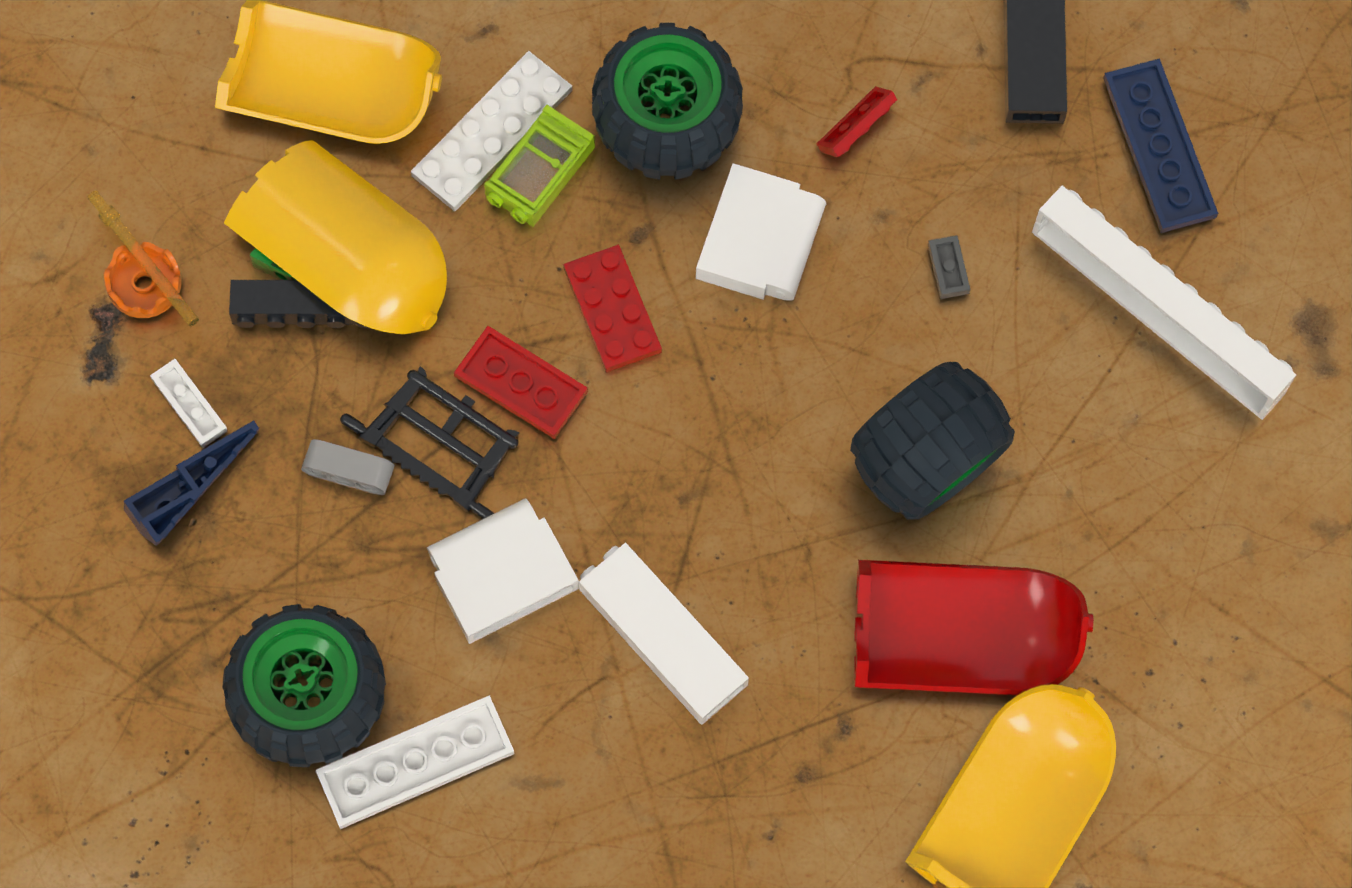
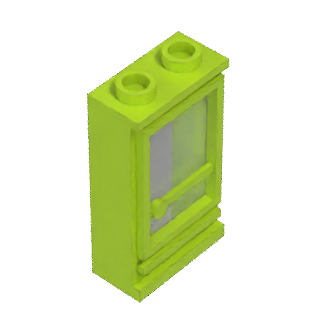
(539, 166)

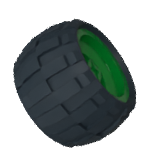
(694, 74)
(932, 440)
(284, 648)

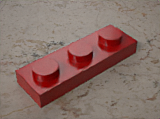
(857, 122)

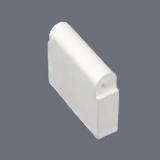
(760, 235)
(501, 570)

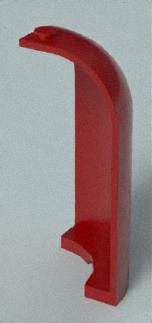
(966, 627)

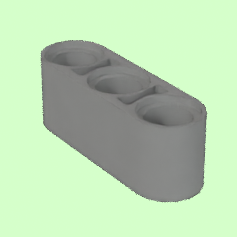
(347, 467)

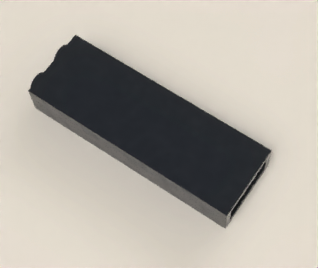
(1035, 61)

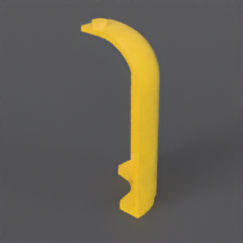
(328, 74)
(343, 240)
(1021, 794)

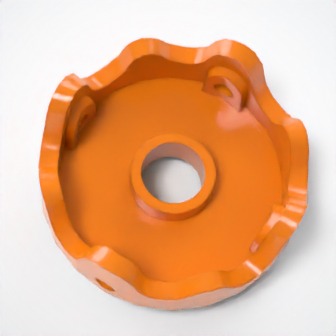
(125, 271)

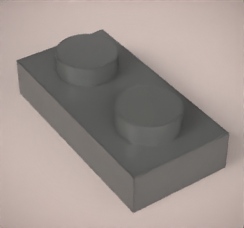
(948, 267)

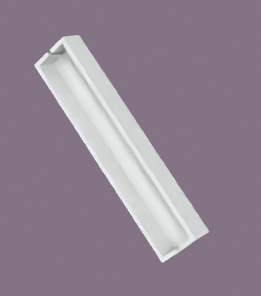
(1163, 302)

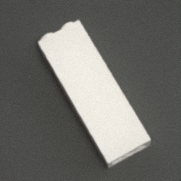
(662, 632)

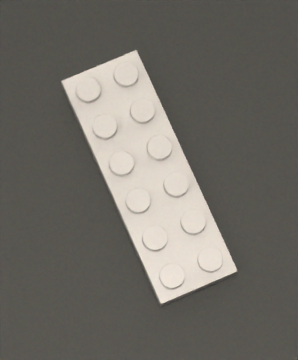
(490, 131)
(414, 762)

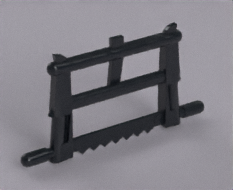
(398, 406)

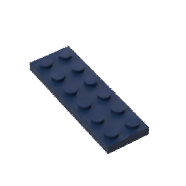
(1160, 145)

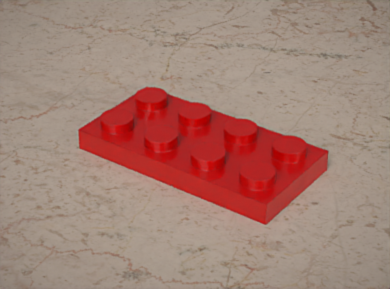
(612, 308)
(521, 382)

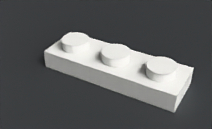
(189, 403)

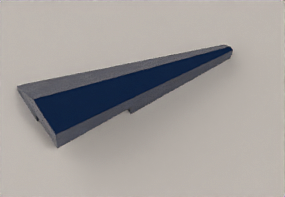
(166, 501)

